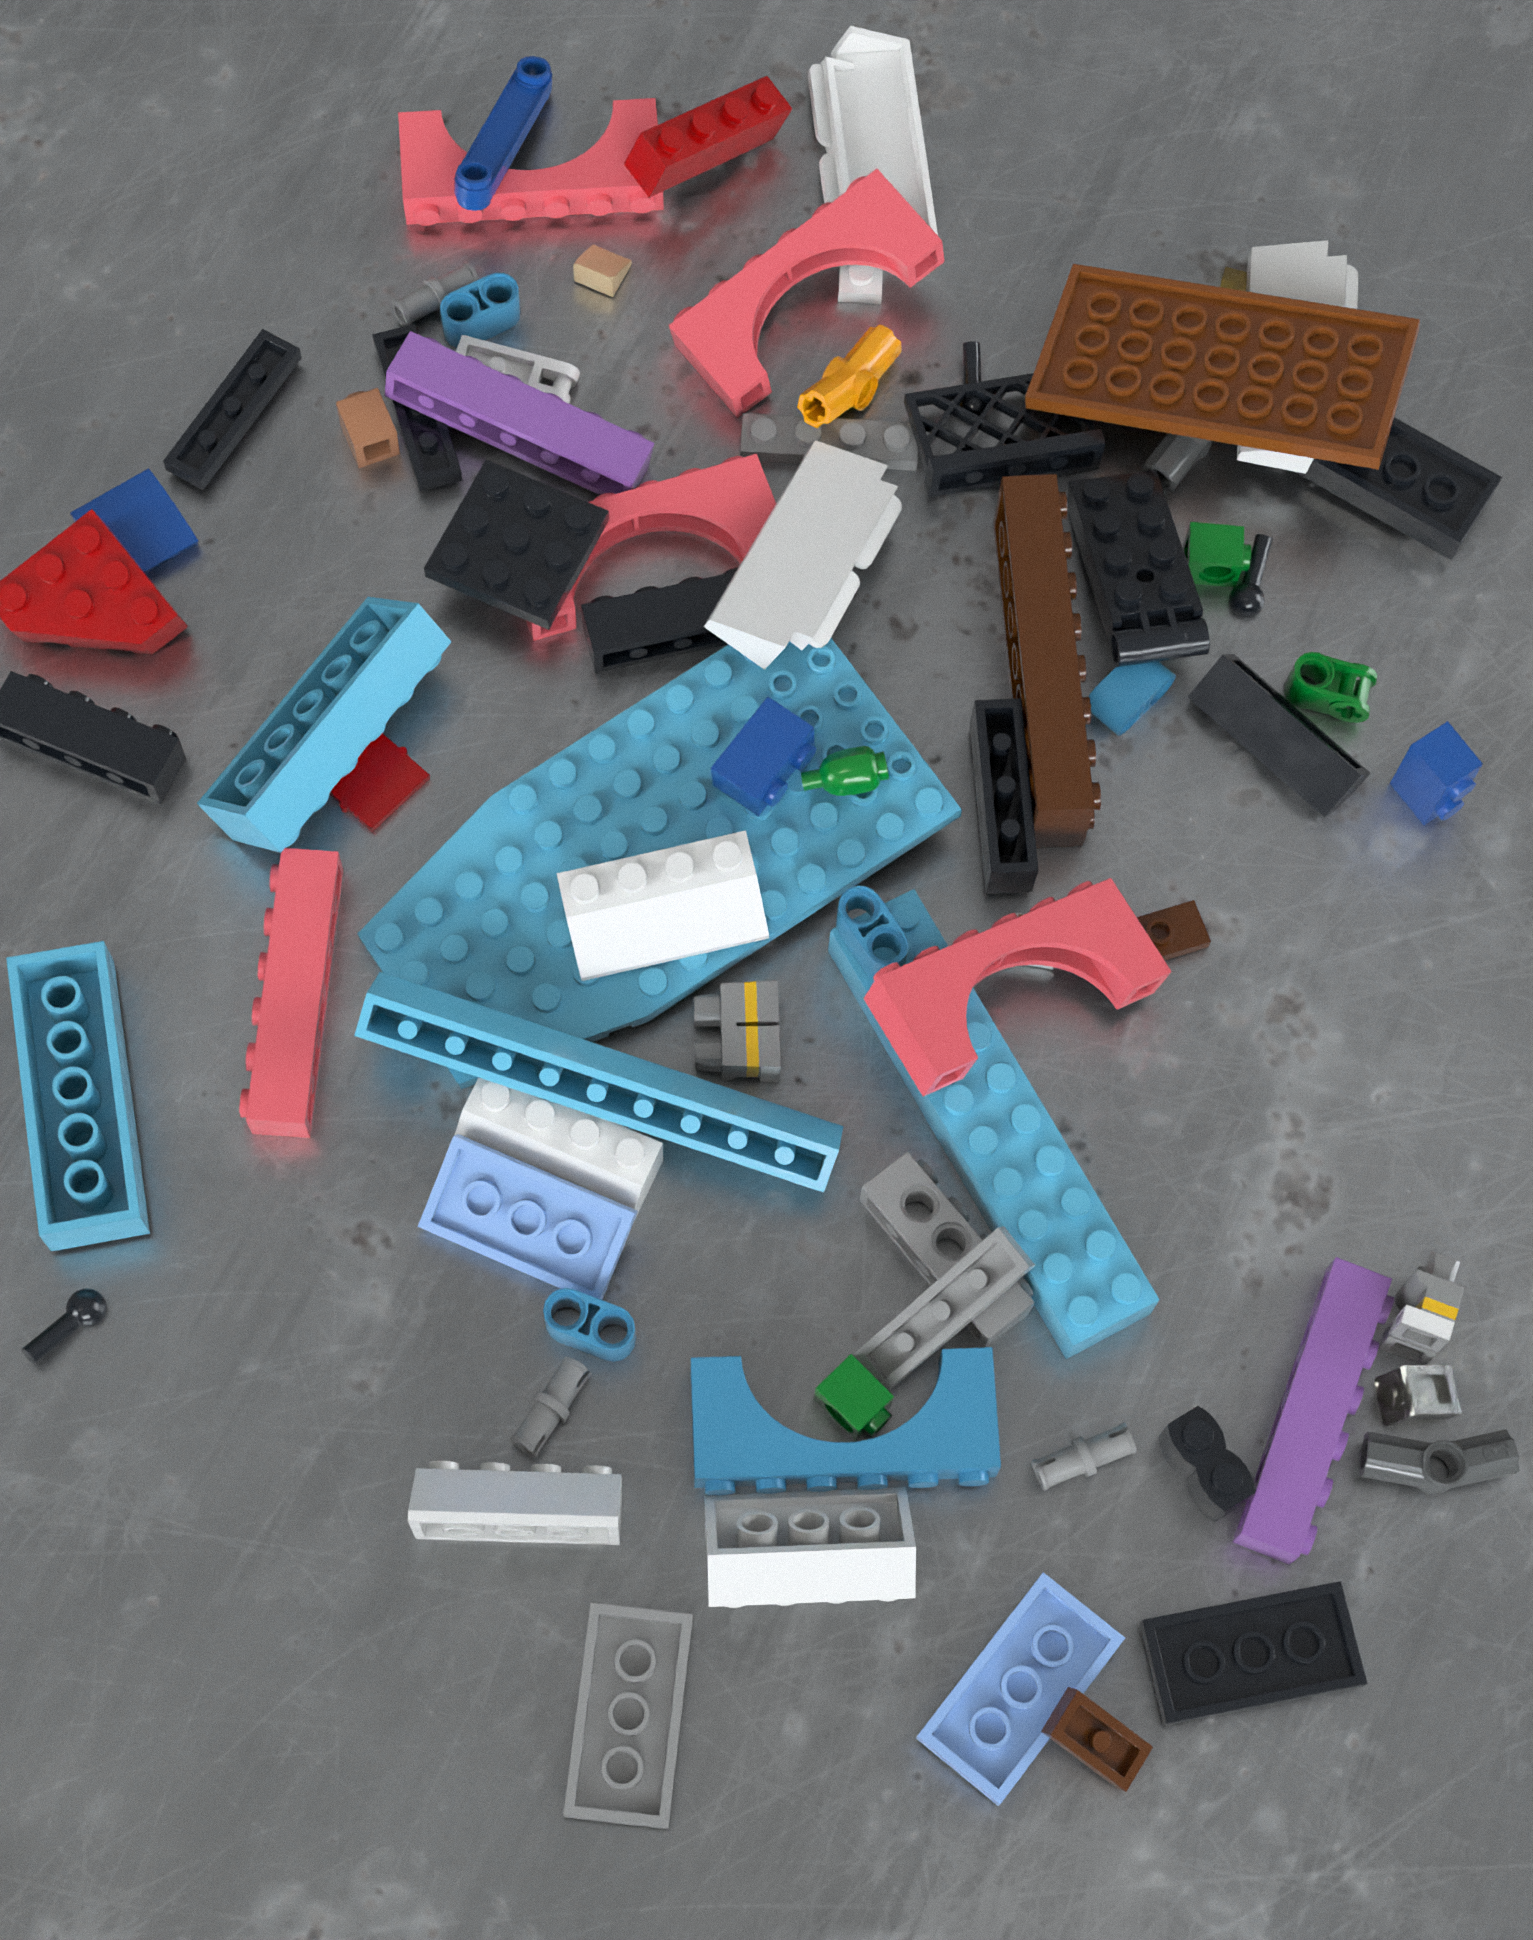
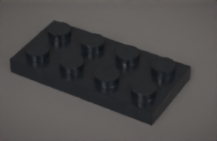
(1252, 1653)

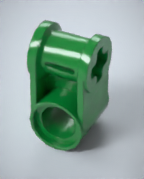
(1334, 687)

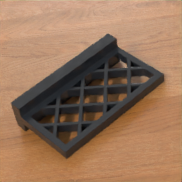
(981, 468)

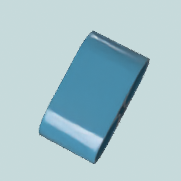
(478, 306)
(1129, 694)
(870, 934)
(594, 1316)

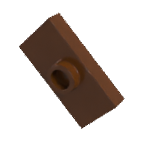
(1176, 930)

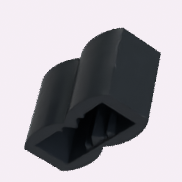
(1214, 1474)

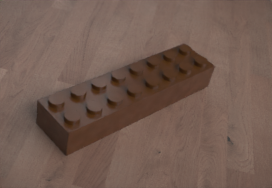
(1044, 656)

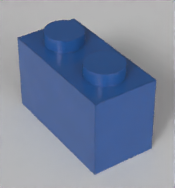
(764, 757)
(1436, 774)

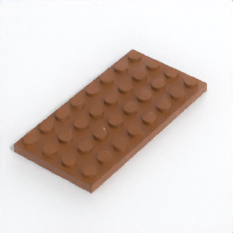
(1224, 365)

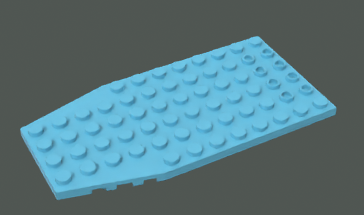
(489, 904)

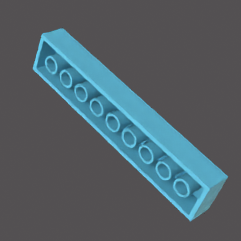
(1018, 1165)

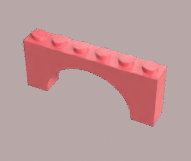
(585, 185)
(860, 227)
(716, 502)
(1083, 933)

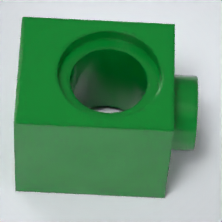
(1216, 553)
(854, 1399)

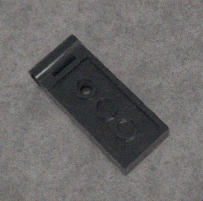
(1417, 490)
(1137, 568)

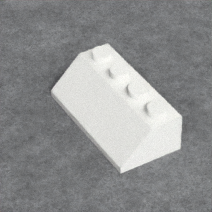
(663, 905)
(563, 1142)
(516, 1504)
(809, 1547)

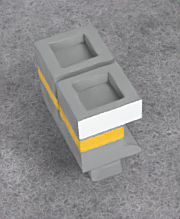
(747, 1031)
(1427, 1311)

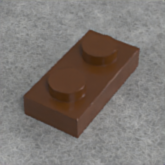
(1097, 1739)

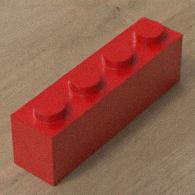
(707, 136)

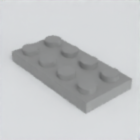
(628, 1716)

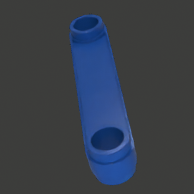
(503, 133)

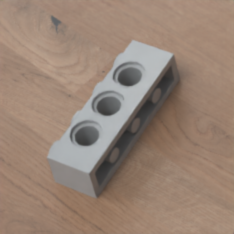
(917, 1238)

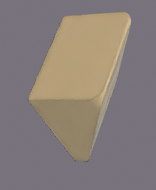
(601, 270)

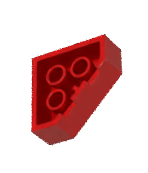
(87, 595)

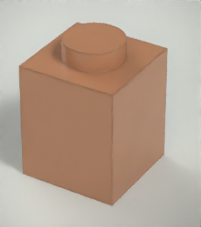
(368, 427)

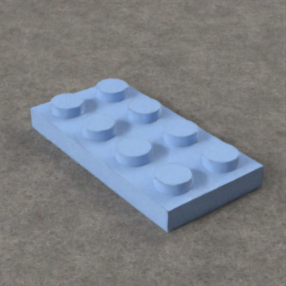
(527, 1218)
(1002, 1702)

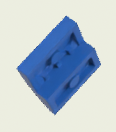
(143, 520)

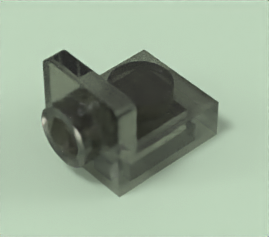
(1417, 1393)

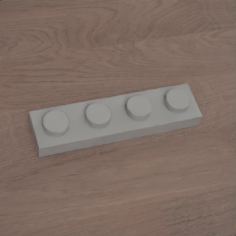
(789, 438)
(944, 1308)

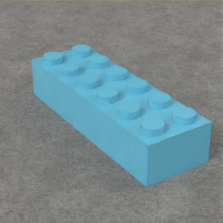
(325, 723)
(77, 1096)

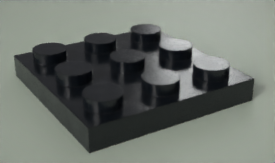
(517, 544)

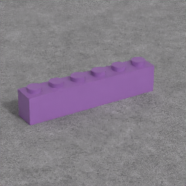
(516, 417)
(1313, 1412)

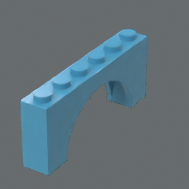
(745, 1446)

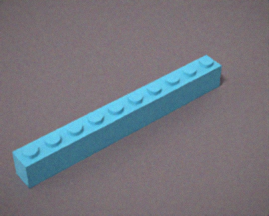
(599, 1081)

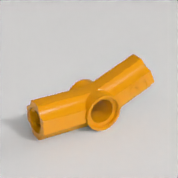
(850, 379)

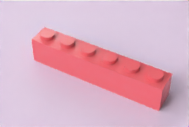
(293, 993)

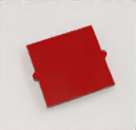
(379, 783)

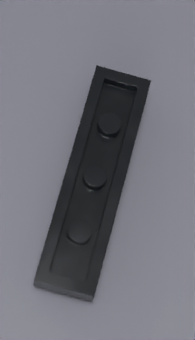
(232, 409)
(424, 437)

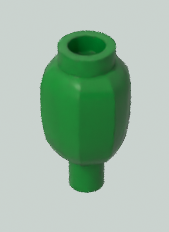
(848, 772)

